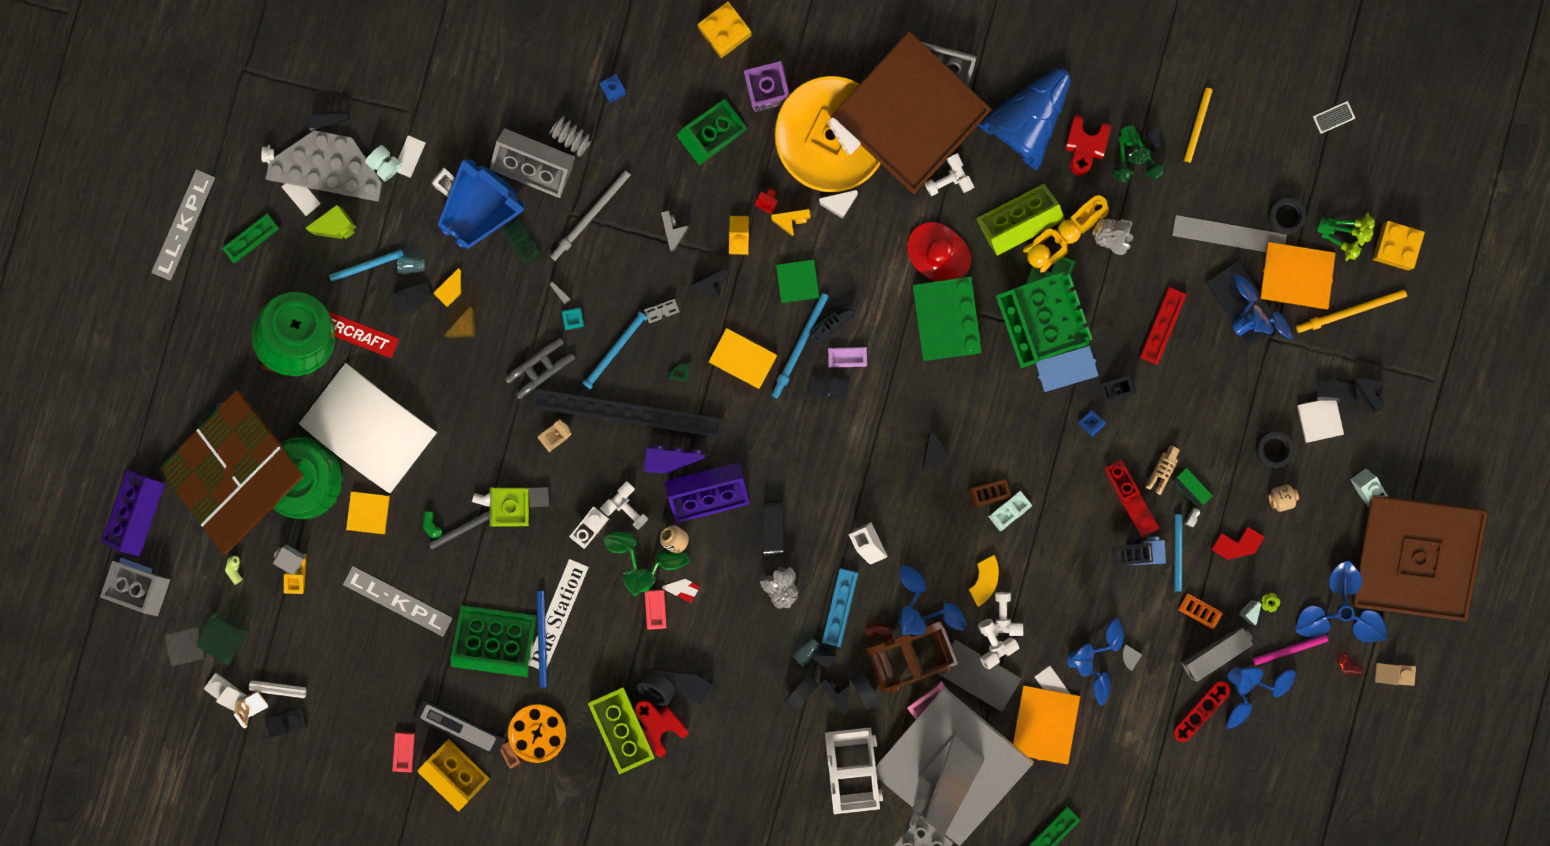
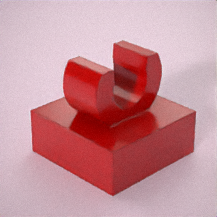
(766, 201)

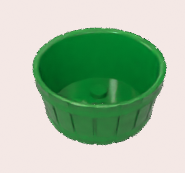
(292, 349)
(321, 482)

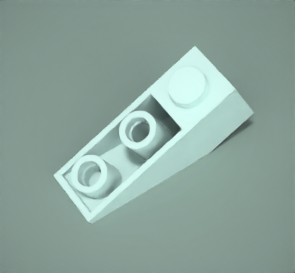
(1367, 484)

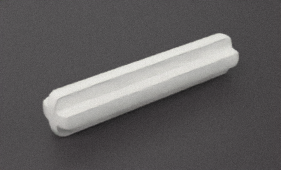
(278, 689)

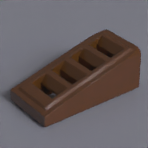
(974, 497)

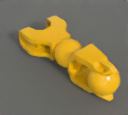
(1067, 232)

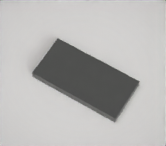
(990, 685)

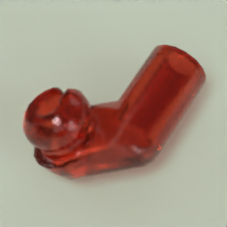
(1346, 666)

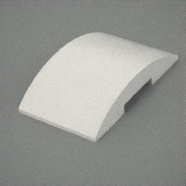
(367, 428)

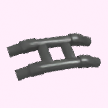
(551, 368)

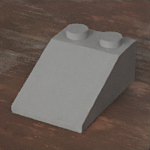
(135, 588)

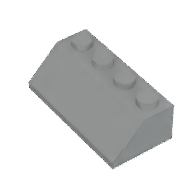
(531, 163)

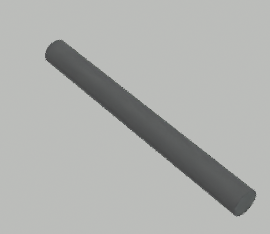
(459, 530)

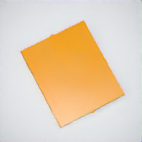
(1297, 275)
(1046, 724)

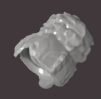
(1113, 235)
(781, 587)

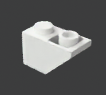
(589, 527)
(868, 543)

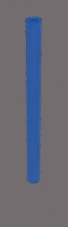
(541, 639)

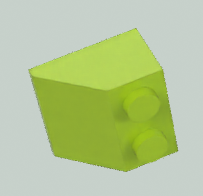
(333, 224)

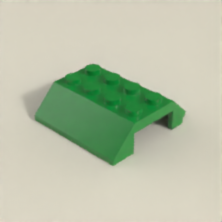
(1044, 318)

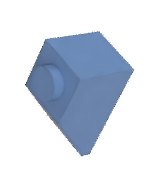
(1158, 550)

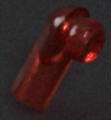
(880, 629)

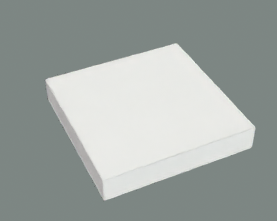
(1320, 420)

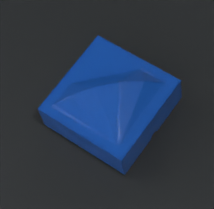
(1091, 423)

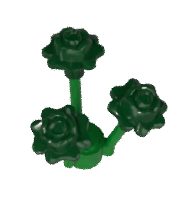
(1137, 156)

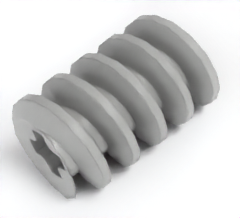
(570, 136)

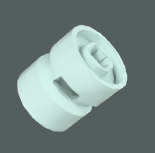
(383, 163)

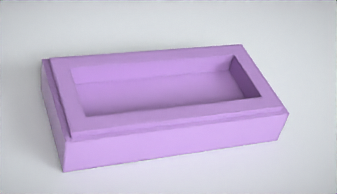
(847, 357)

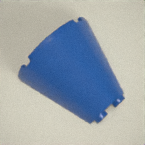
(478, 204)

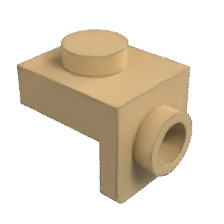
(555, 435)

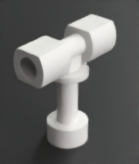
(956, 175)
(620, 502)
(1003, 624)
(997, 648)

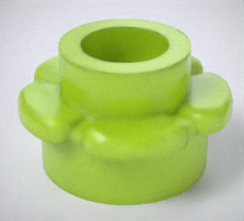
(1270, 597)

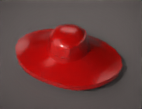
(938, 252)

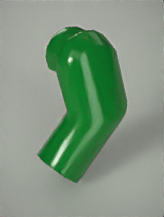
(429, 527)

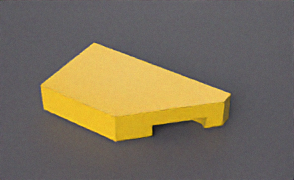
(450, 288)

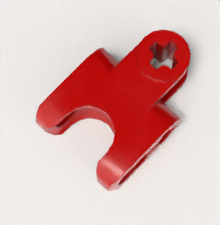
(1085, 146)
(657, 723)

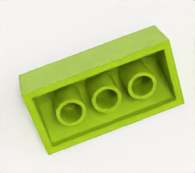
(1020, 219)
(621, 730)

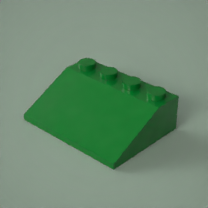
(947, 318)
(493, 641)

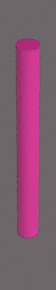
(1290, 649)

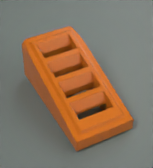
(1214, 620)

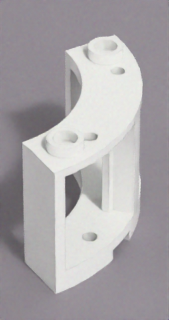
(859, 801)

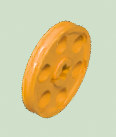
(528, 736)

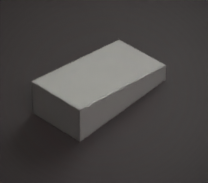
(560, 293)

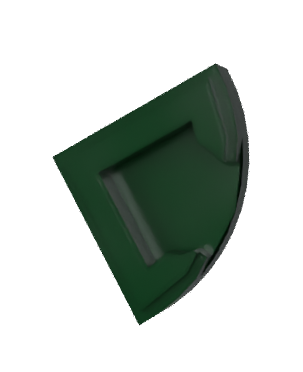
(680, 372)

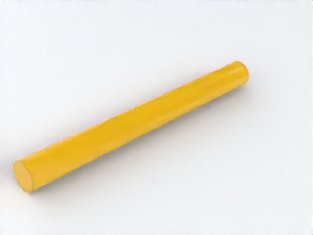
(1198, 124)

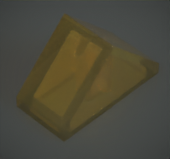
(464, 326)

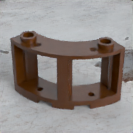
(883, 668)

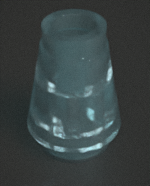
(410, 265)
(805, 653)

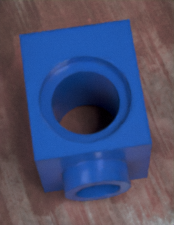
(613, 88)

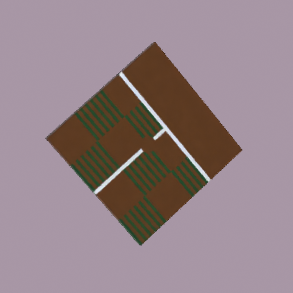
(231, 472)

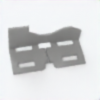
(665, 309)

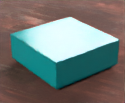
(572, 318)

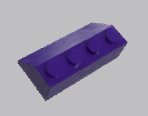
(707, 492)
(132, 513)

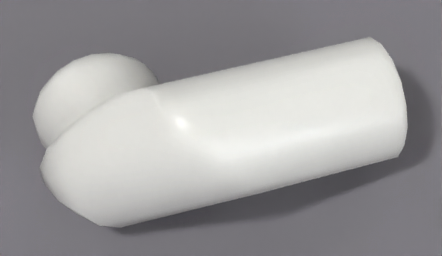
(481, 499)

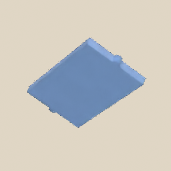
(1066, 369)

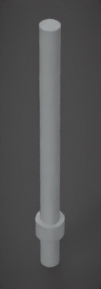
(565, 243)

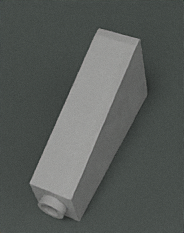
(1217, 654)

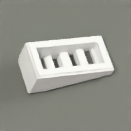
(844, 137)

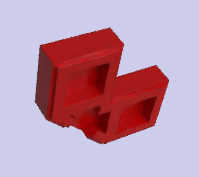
(1245, 546)

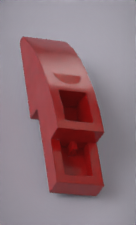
(1131, 498)

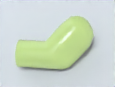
(232, 568)

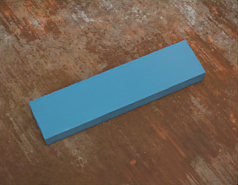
(840, 607)

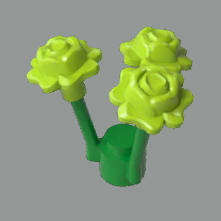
(1363, 234)

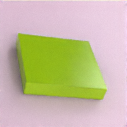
(509, 506)

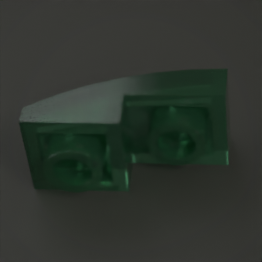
(521, 242)

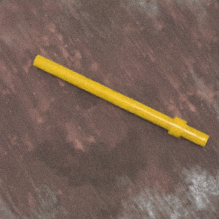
(1316, 322)

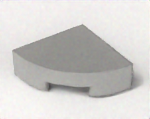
(1130, 657)

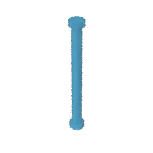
(614, 350)

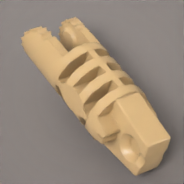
(1164, 469)

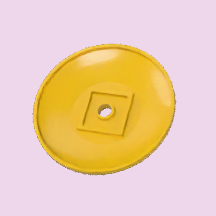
(803, 143)

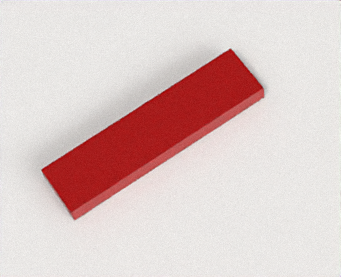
(1163, 325)

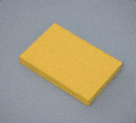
(742, 358)

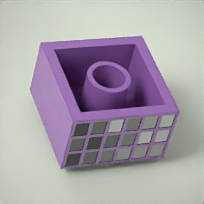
(767, 86)

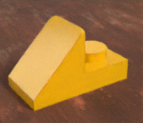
(785, 220)
(739, 235)

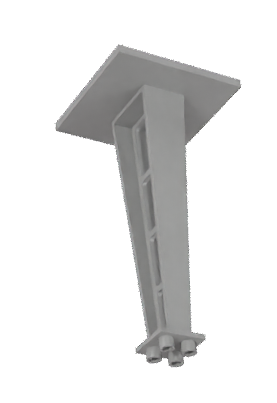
(950, 771)

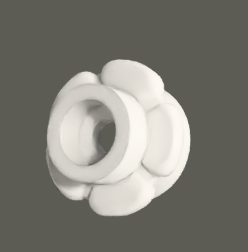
(267, 154)

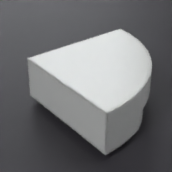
(1192, 518)

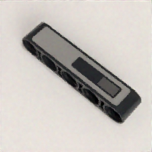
(459, 727)

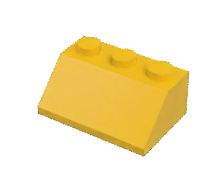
(453, 775)

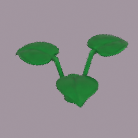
(642, 579)

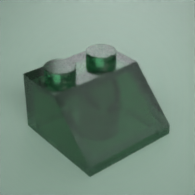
(221, 638)

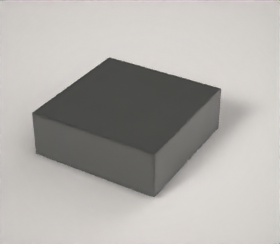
(539, 497)

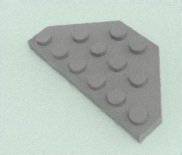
(328, 165)

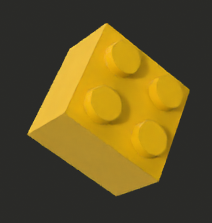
(724, 30)
(1398, 245)

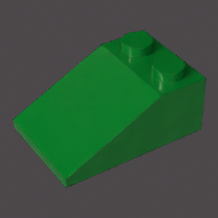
(711, 132)

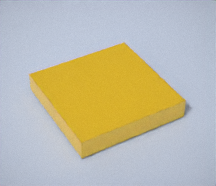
(368, 513)

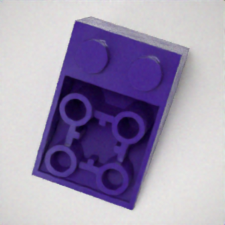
(665, 461)

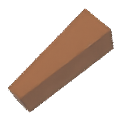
(509, 755)

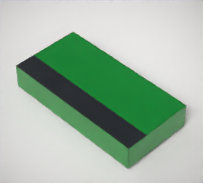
(1192, 488)

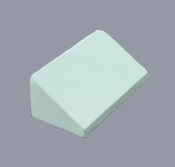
(1251, 612)

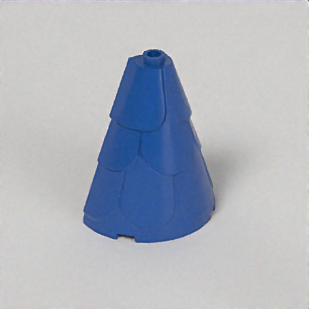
(1030, 116)

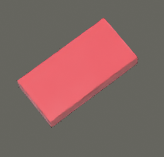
(655, 609)
(403, 752)

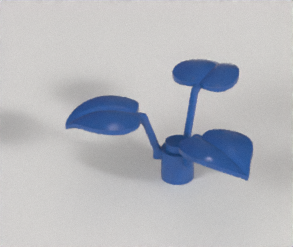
(1259, 321)
(1343, 579)
(910, 618)
(1084, 660)
(1245, 680)

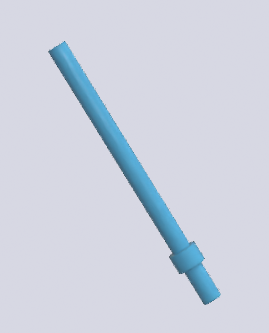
(783, 378)

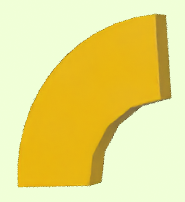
(986, 580)

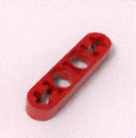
(1204, 714)

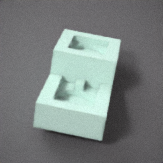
(1010, 511)

